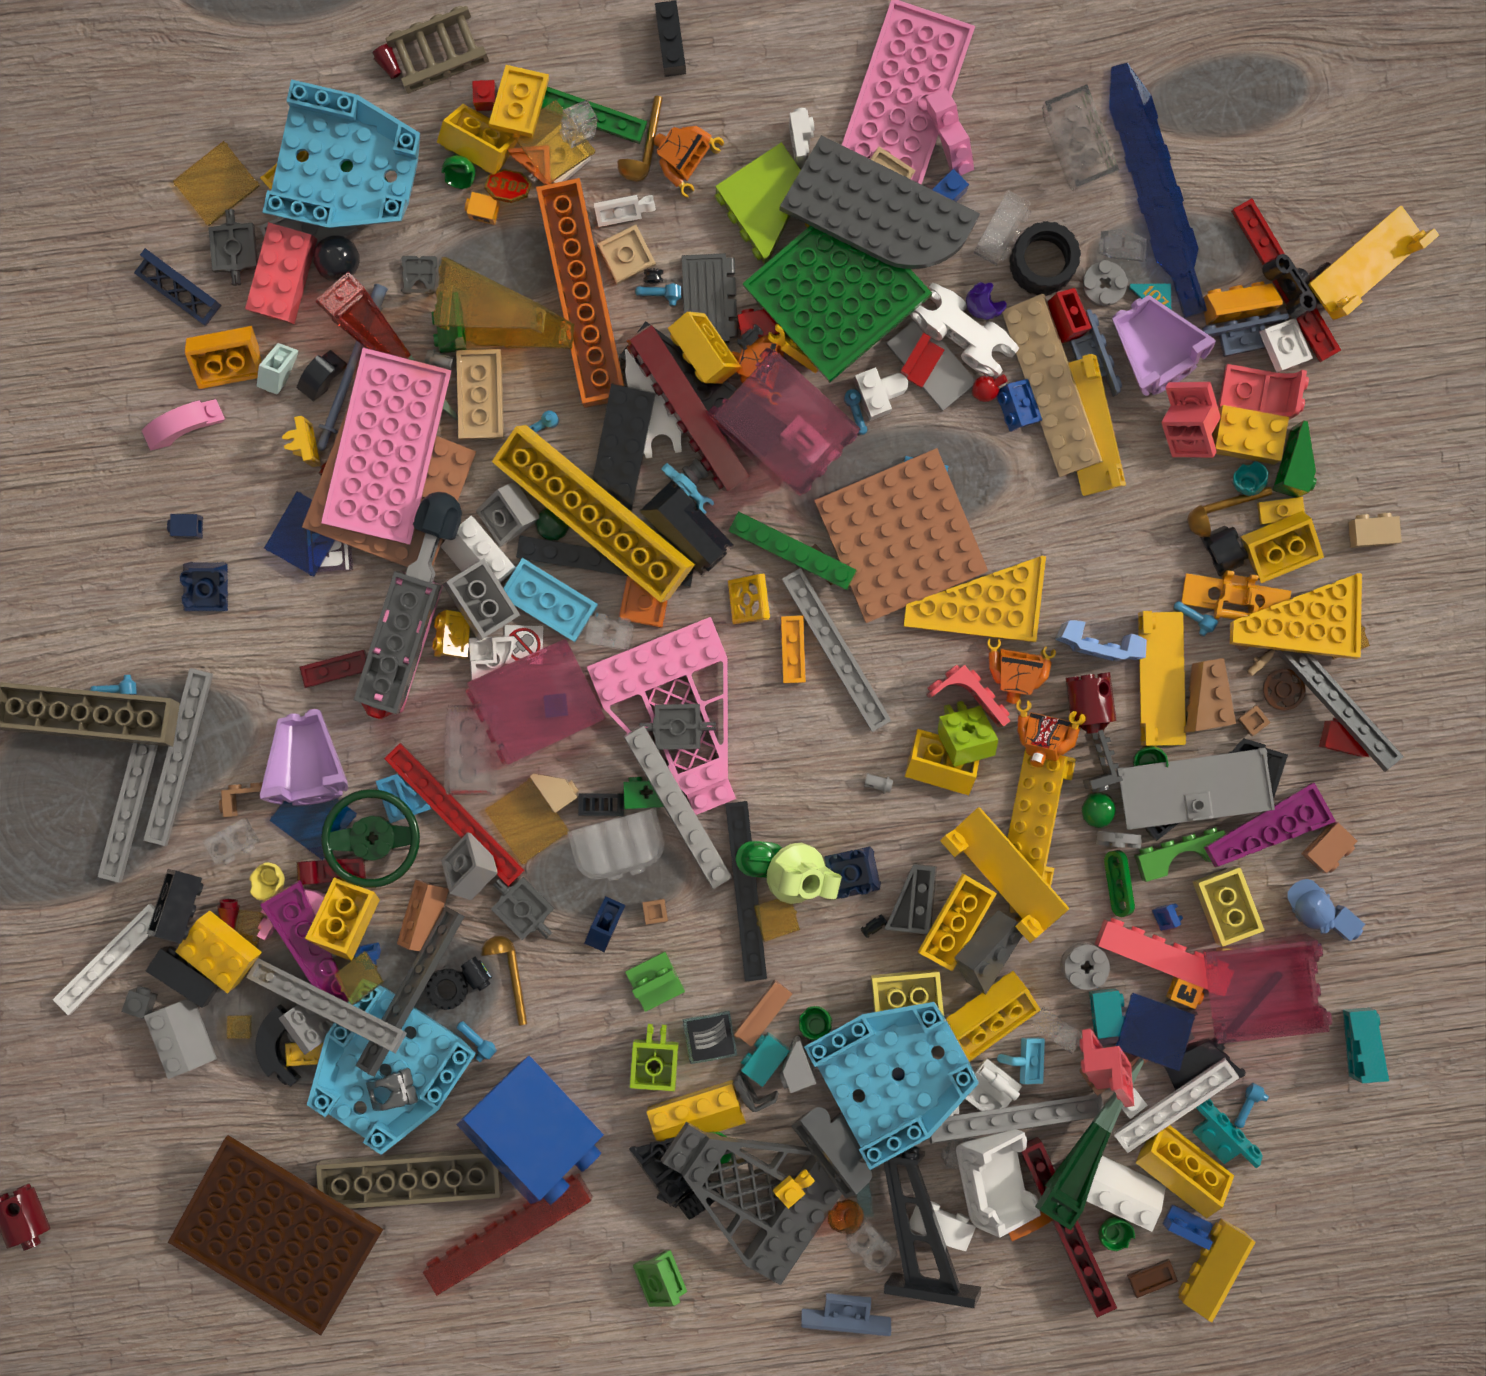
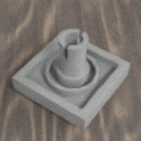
(305, 1027)

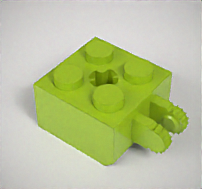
(966, 734)
(661, 1051)

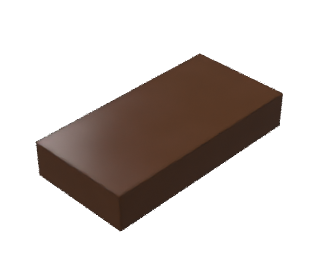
(1152, 1278)

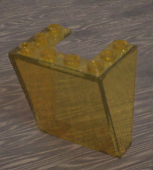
(494, 312)

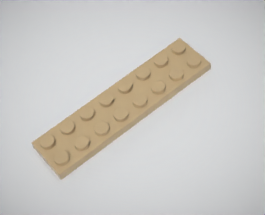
(1052, 385)

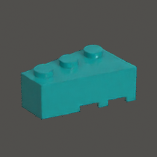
(1364, 1046)

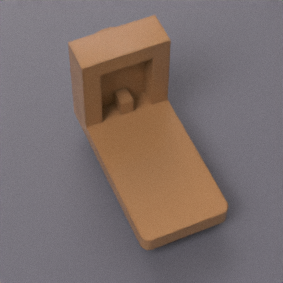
(228, 804)

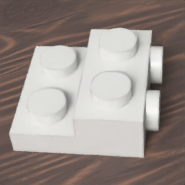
(801, 130)

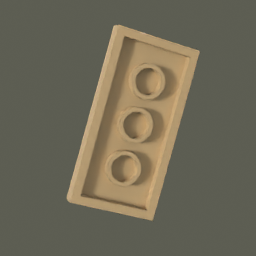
(480, 394)

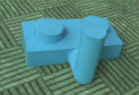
(1030, 1062)

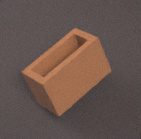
(1330, 847)

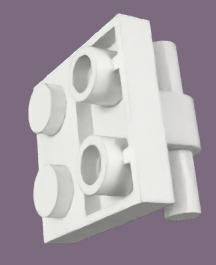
(994, 1088)

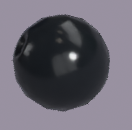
(336, 257)

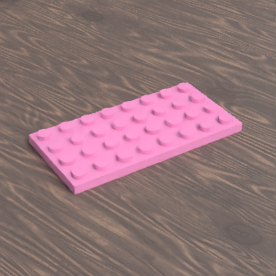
(911, 60)
(386, 446)

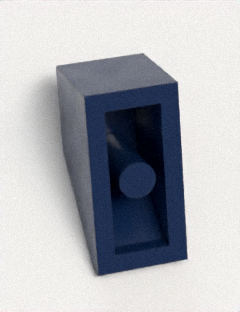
(604, 924)

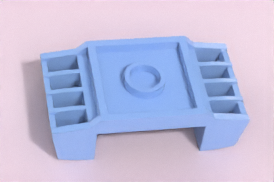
(1132, 645)

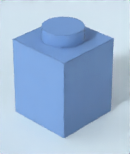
(1347, 924)

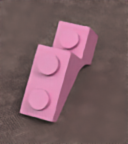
(952, 135)

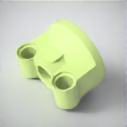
(790, 869)

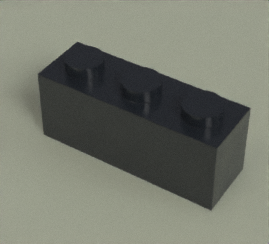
(670, 38)
(182, 976)

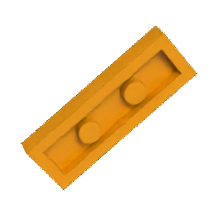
(793, 649)

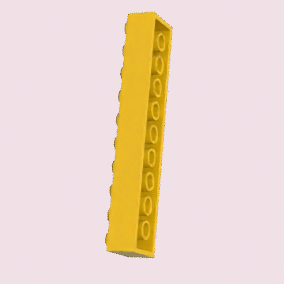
(593, 513)

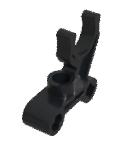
(1294, 284)

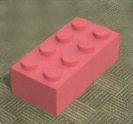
(281, 273)

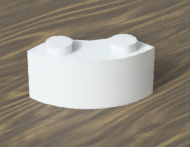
(955, 1228)

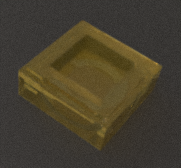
(239, 1026)

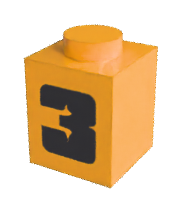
(482, 208)
(1185, 992)

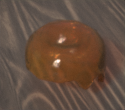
(846, 1217)

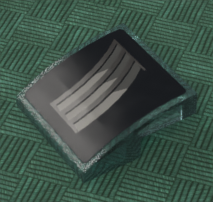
(709, 1037)

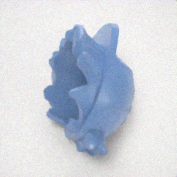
(1312, 905)

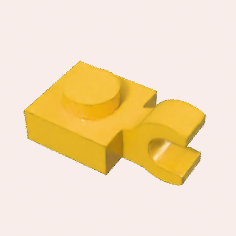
(791, 1189)

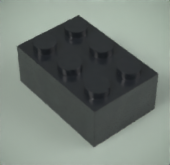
(175, 906)

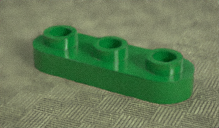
(1115, 873)

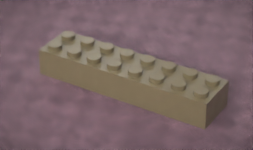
(88, 714)
(409, 1178)

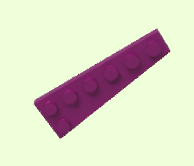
(1291, 818)
(292, 918)

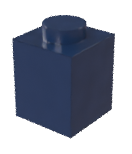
(185, 526)

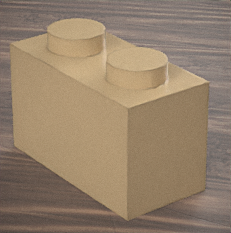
(1374, 531)

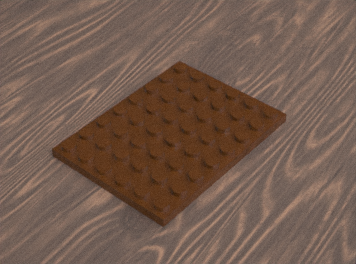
(274, 1235)

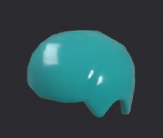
(1250, 478)

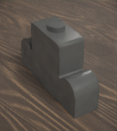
(834, 1149)

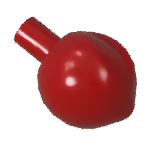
(987, 387)

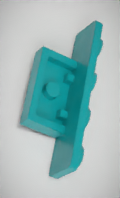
(1223, 1137)

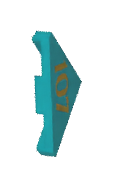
(1160, 292)

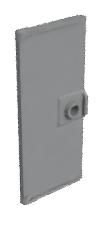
(1196, 789)

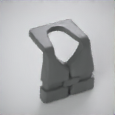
(419, 268)
(401, 1090)
(749, 1096)

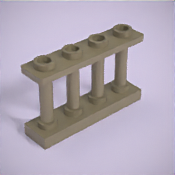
(453, 65)

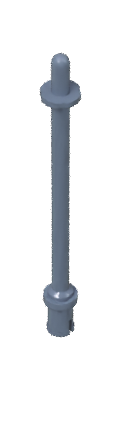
(378, 296)

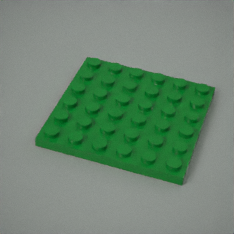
(834, 298)

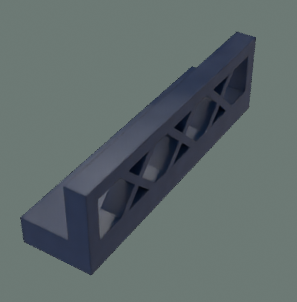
(177, 279)

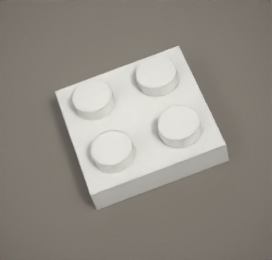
(1286, 345)

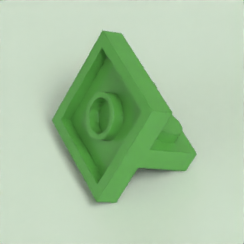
(655, 981)
(660, 1280)

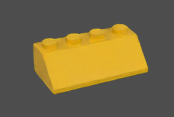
(957, 921)
(992, 1015)
(707, 1109)
(1186, 1170)
(1216, 1269)

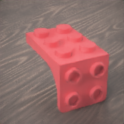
(1264, 390)
(970, 681)

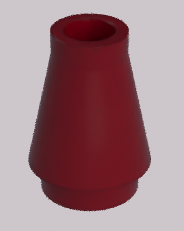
(387, 61)
(228, 911)

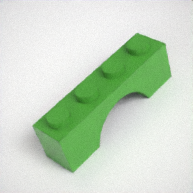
(1155, 862)

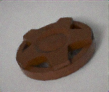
(1283, 689)

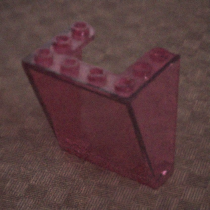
(785, 424)
(535, 702)
(1265, 989)

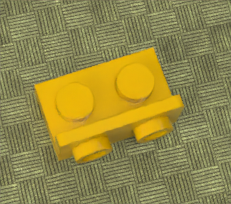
(451, 635)

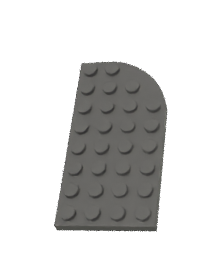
(877, 209)

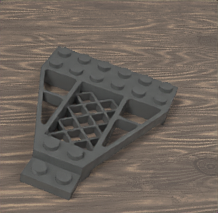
(786, 1230)

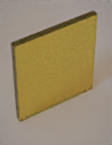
(547, 148)
(216, 183)
(526, 821)

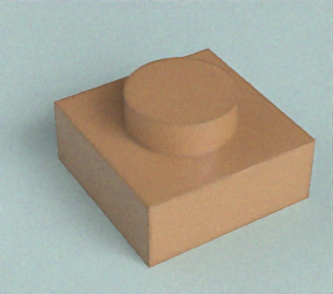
(1254, 720)
(655, 911)

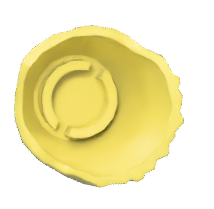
(266, 881)

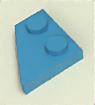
(399, 787)

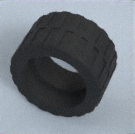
(1063, 240)

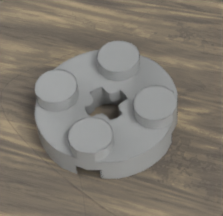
(1117, 282)
(1118, 839)

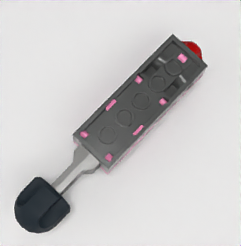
(407, 614)

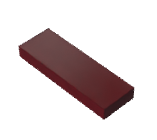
(333, 669)

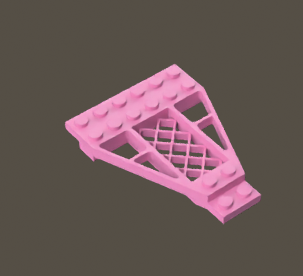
(658, 664)

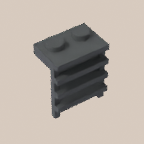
(1102, 782)

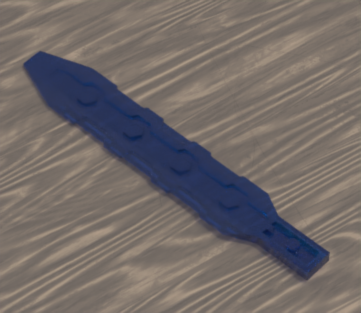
(1156, 186)

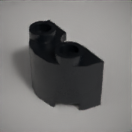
(1225, 549)

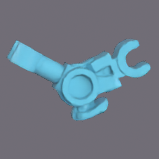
(687, 486)

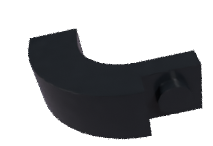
(268, 1048)

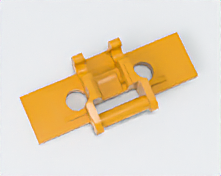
(1232, 590)

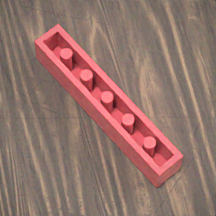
(1153, 952)

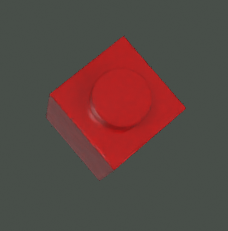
(484, 94)

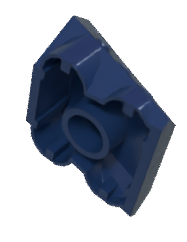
(205, 586)
(857, 871)

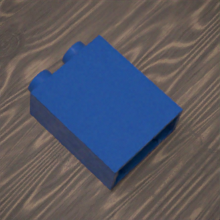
(532, 1132)

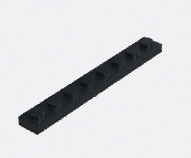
(572, 556)
(746, 895)

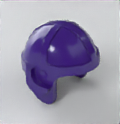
(980, 302)

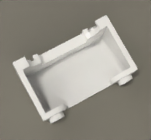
(995, 1182)

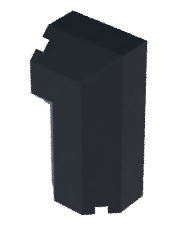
(685, 528)

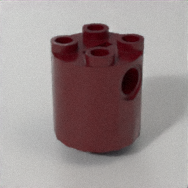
(1093, 699)
(24, 1225)

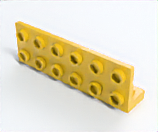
(1368, 262)
(1109, 473)
(1162, 679)
(1037, 808)
(1007, 872)

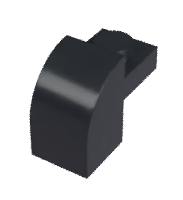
(319, 373)

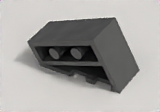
(916, 901)
(988, 951)

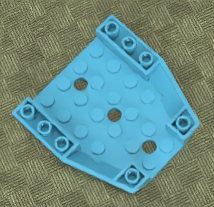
(334, 130)
(433, 1057)
(894, 1111)

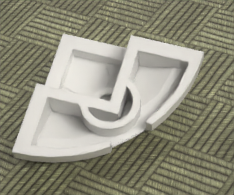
(489, 654)

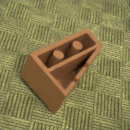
(1209, 697)

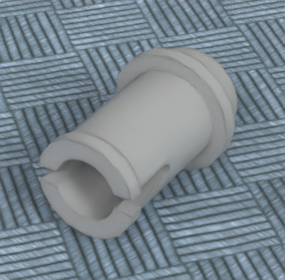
(438, 359)
(878, 783)

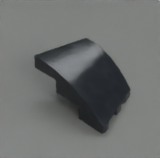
(1276, 760)
(1197, 1059)
(665, 1179)

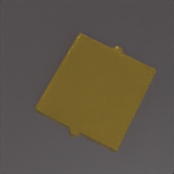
(776, 919)
(359, 978)

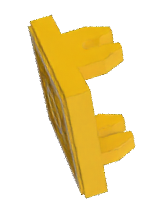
(304, 441)
(736, 600)

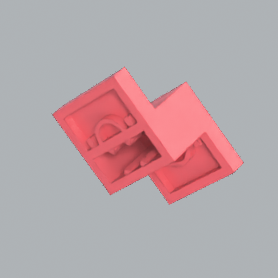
(1191, 419)
(1107, 1067)

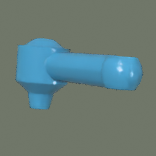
(671, 292)
(852, 399)
(548, 419)
(1206, 622)
(126, 686)
(485, 1049)
(1253, 1094)

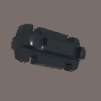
(749, 337)
(874, 926)

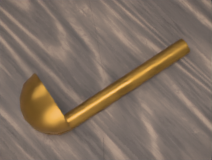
(636, 170)
(1198, 517)
(499, 945)

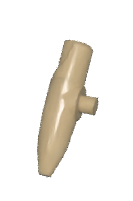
(1261, 662)

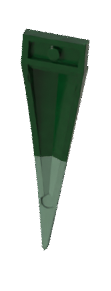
(1072, 1180)

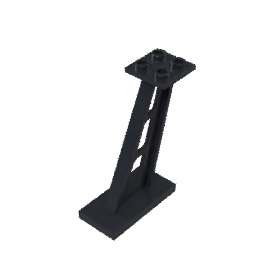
(912, 1282)

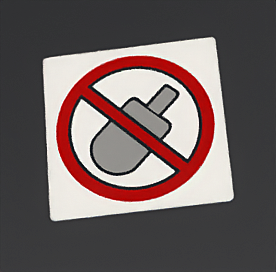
(526, 640)

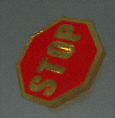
(507, 186)

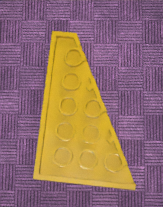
(991, 606)
(1311, 623)

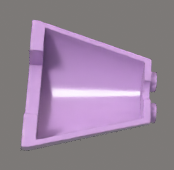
(1159, 344)
(303, 763)

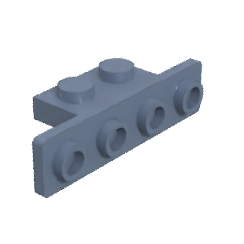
(1244, 336)
(1095, 344)
(846, 1314)

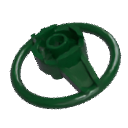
(357, 840)

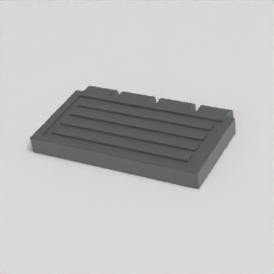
(708, 289)

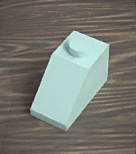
(276, 368)

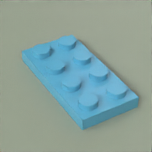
(549, 600)

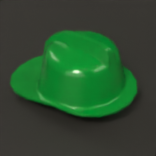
(755, 857)

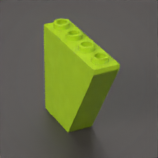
(755, 198)

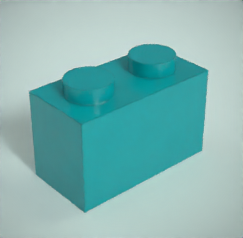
(1106, 1012)
(764, 1059)

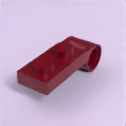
(320, 872)

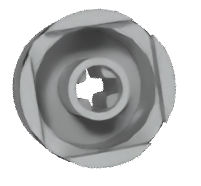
(1096, 972)

